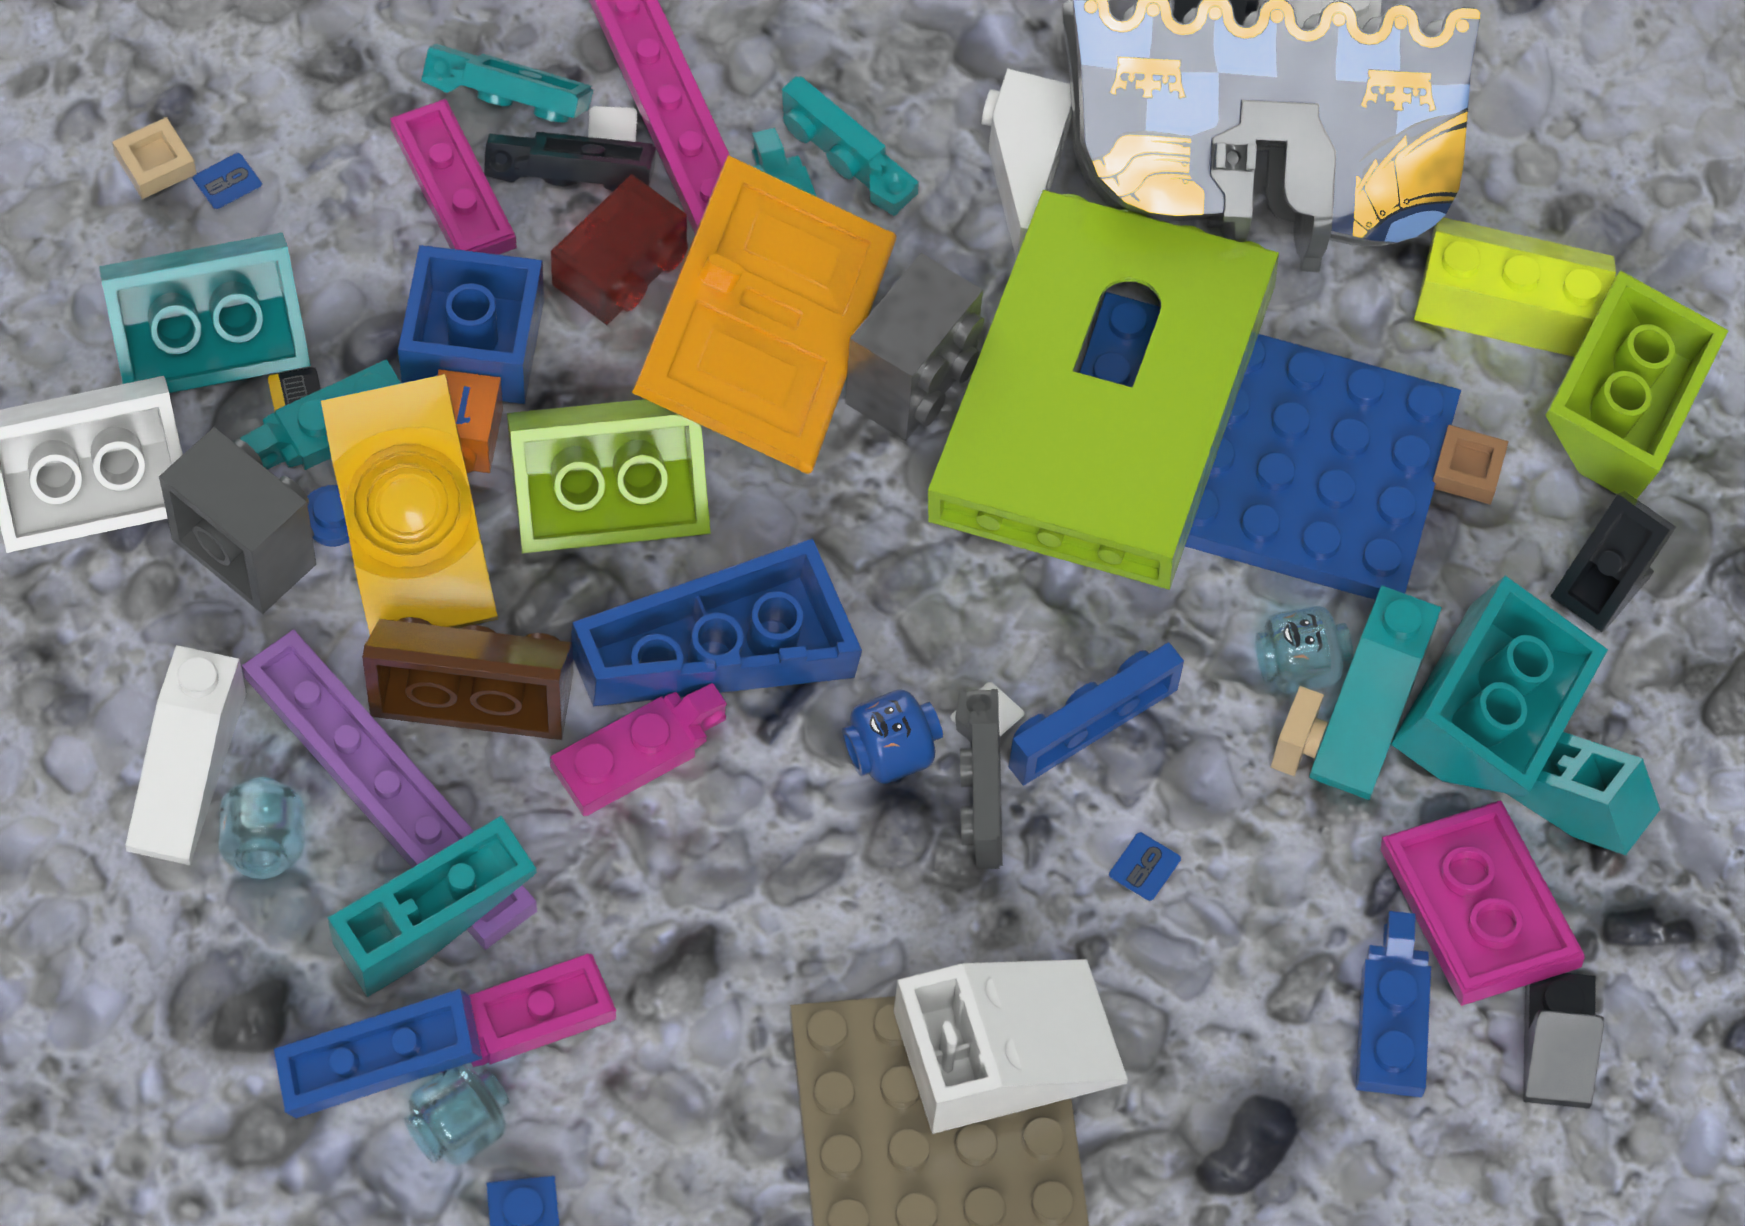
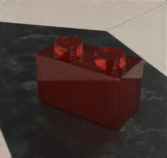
(620, 250)

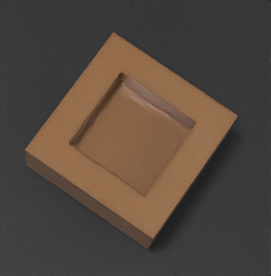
(1470, 464)

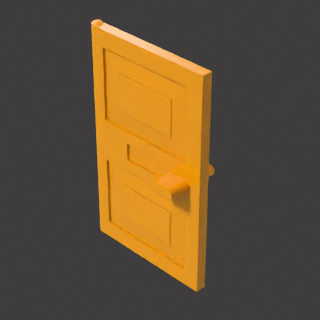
(765, 315)

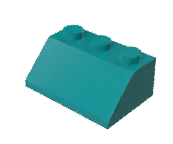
(206, 314)
(1500, 693)

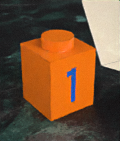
(477, 415)

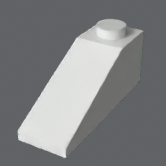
(1026, 142)
(185, 753)

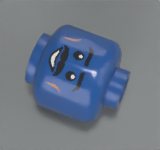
(892, 736)

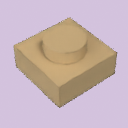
(154, 158)
(1301, 732)

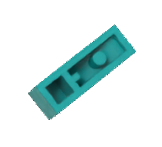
(1375, 692)
(1594, 793)
(428, 905)

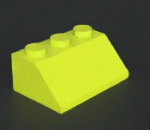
(1512, 286)

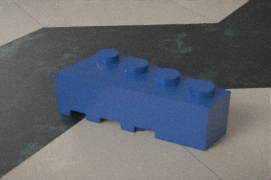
(734, 628)

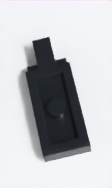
(568, 159)

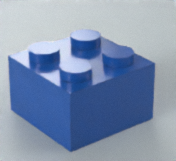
(473, 317)

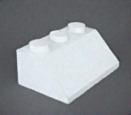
(85, 463)

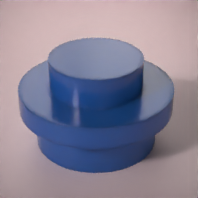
(327, 516)

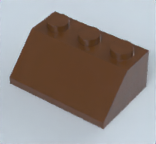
(468, 677)

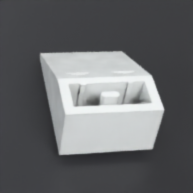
(1004, 1038)

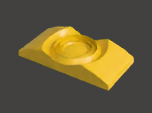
(409, 505)

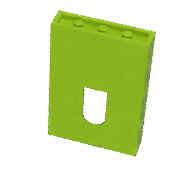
(1086, 461)

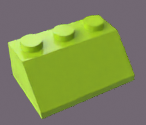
(1632, 385)
(606, 475)

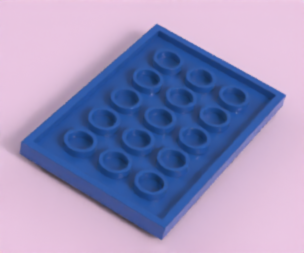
(1318, 461)

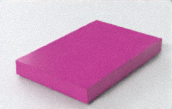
(1481, 903)

